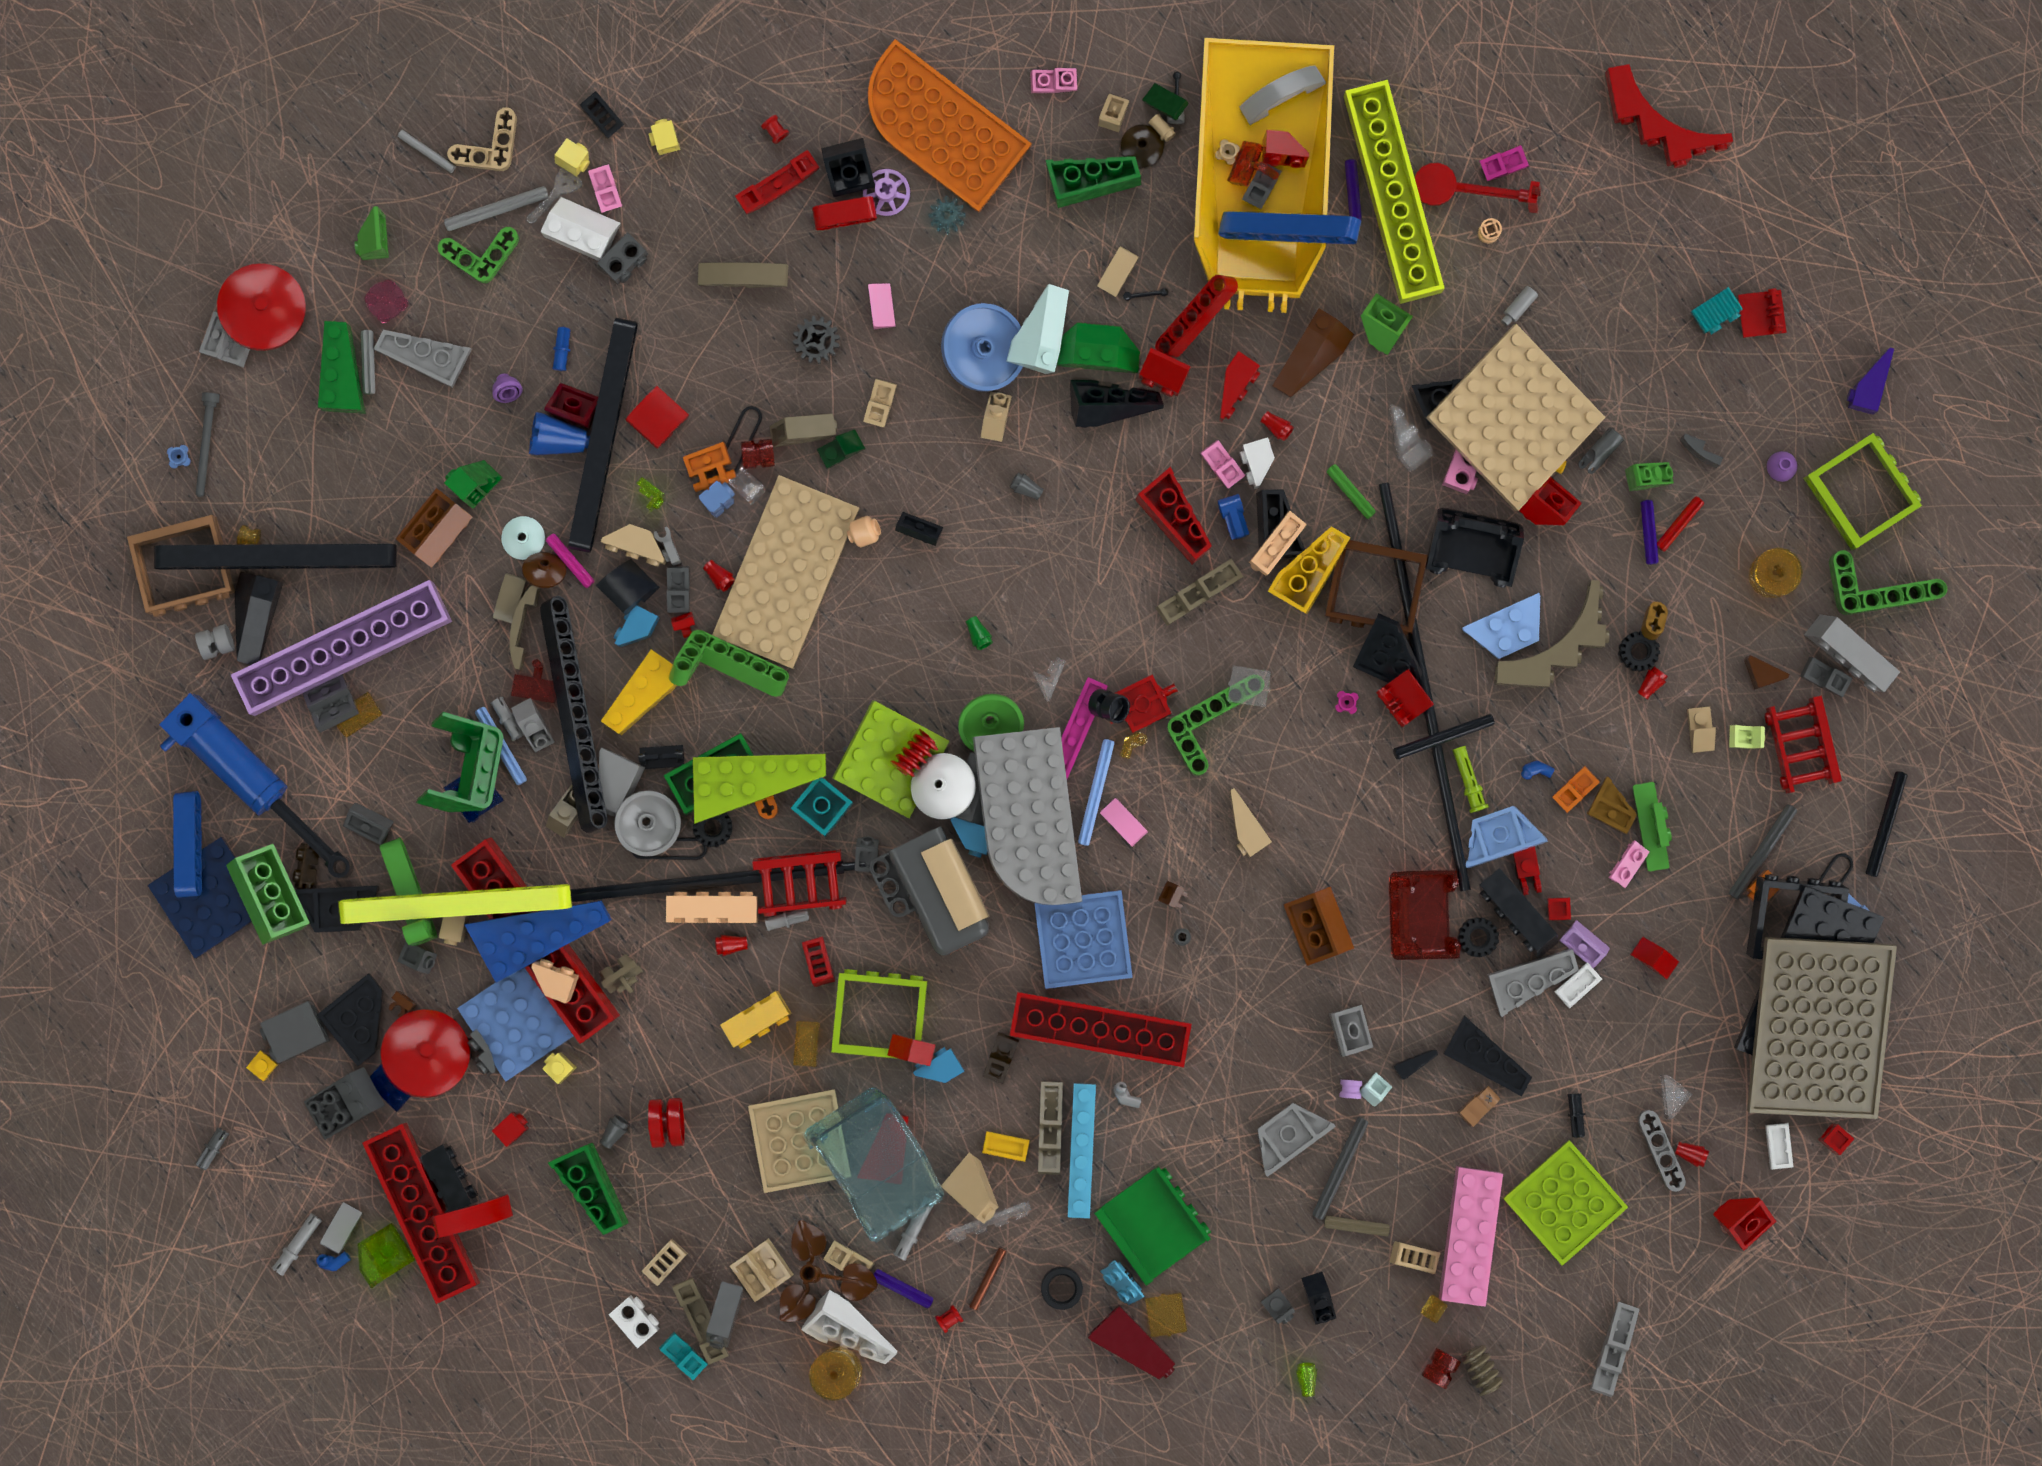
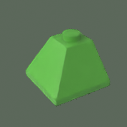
(372, 237)
(1384, 323)

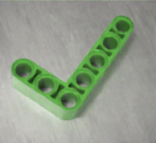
(1880, 595)
(727, 659)
(1189, 725)
(406, 883)

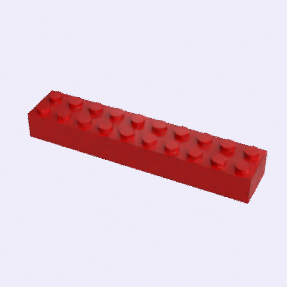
(589, 1007)

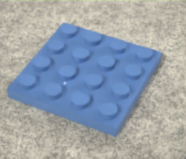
(1084, 940)
(515, 1023)

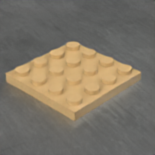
(780, 1141)

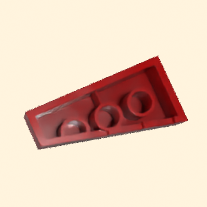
(1174, 515)

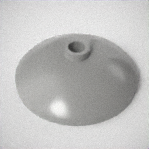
(658, 833)

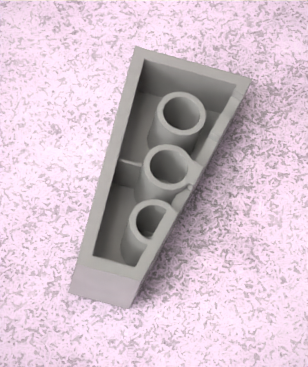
(1852, 652)

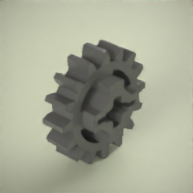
(808, 345)

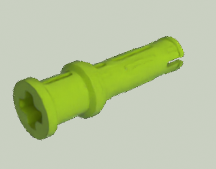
(1472, 789)

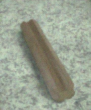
(1356, 1226)

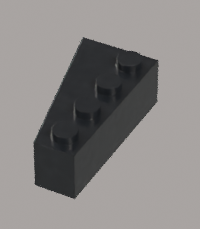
(1429, 396)

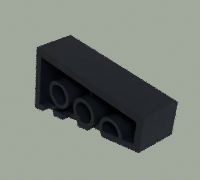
(1519, 913)

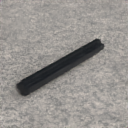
(1443, 736)
(1886, 824)

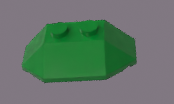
(1098, 349)

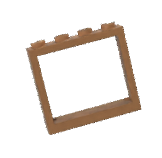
(138, 540)

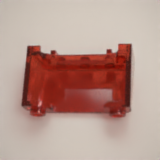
(1422, 915)

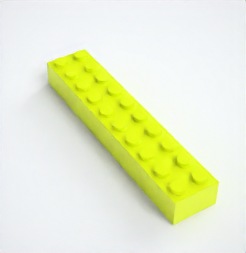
(1393, 191)

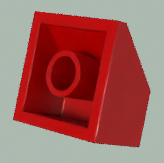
(1164, 373)

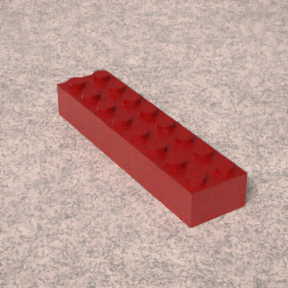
(1100, 1029)
(414, 1203)

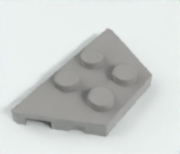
(1289, 1135)

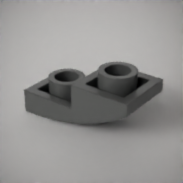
(485, 1060)

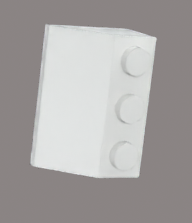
(580, 229)

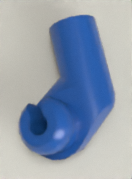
(1536, 767)
(332, 1263)

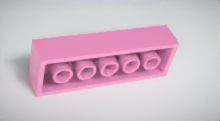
(1470, 1236)

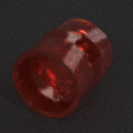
(757, 454)
(1441, 1368)

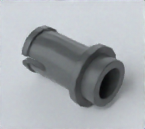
(1187, 934)

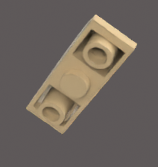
(636, 543)

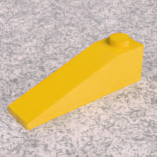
(1306, 575)

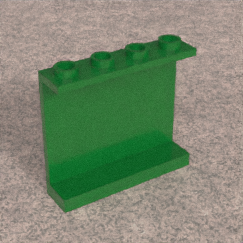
(1153, 1224)

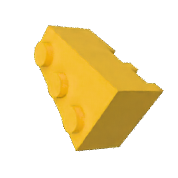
(756, 1020)

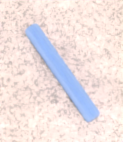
(506, 755)

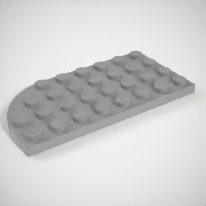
(1028, 814)

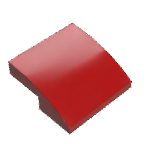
(657, 417)

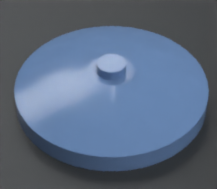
(978, 345)

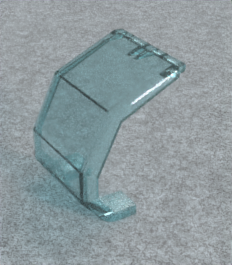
(876, 1162)

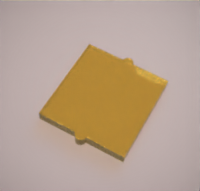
(1166, 1314)

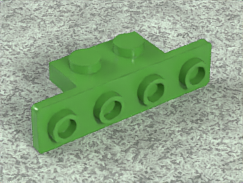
(1652, 826)

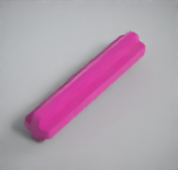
(569, 560)

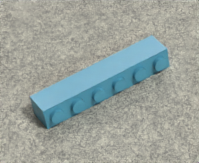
(1081, 1150)

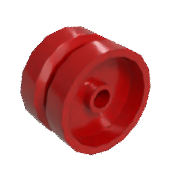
(666, 1121)

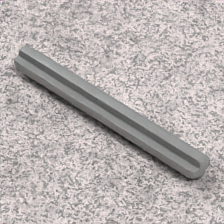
(496, 208)

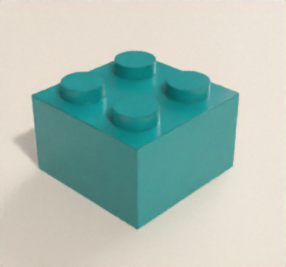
(822, 806)

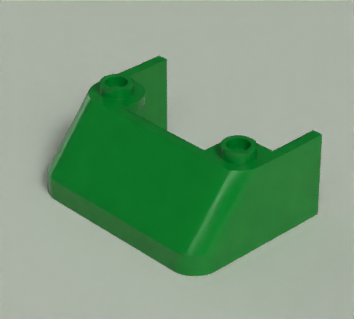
(480, 766)

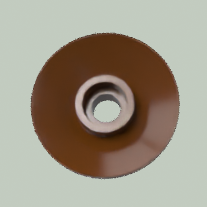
(544, 570)

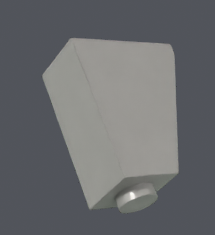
(618, 778)

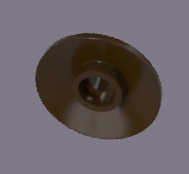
(1144, 156)

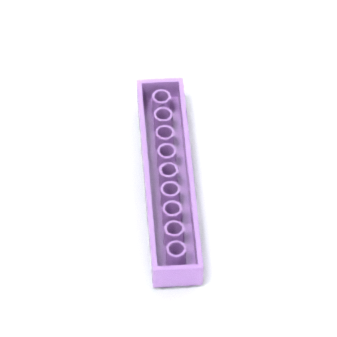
(341, 648)

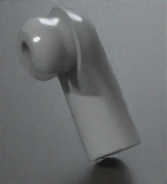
(1124, 1097)

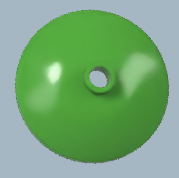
(973, 722)

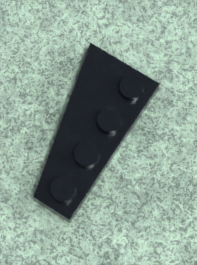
(1482, 1055)

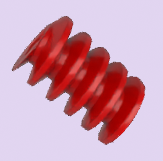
(914, 754)

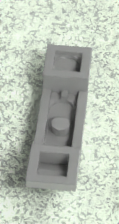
(1279, 91)

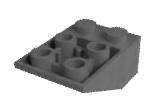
(344, 1103)

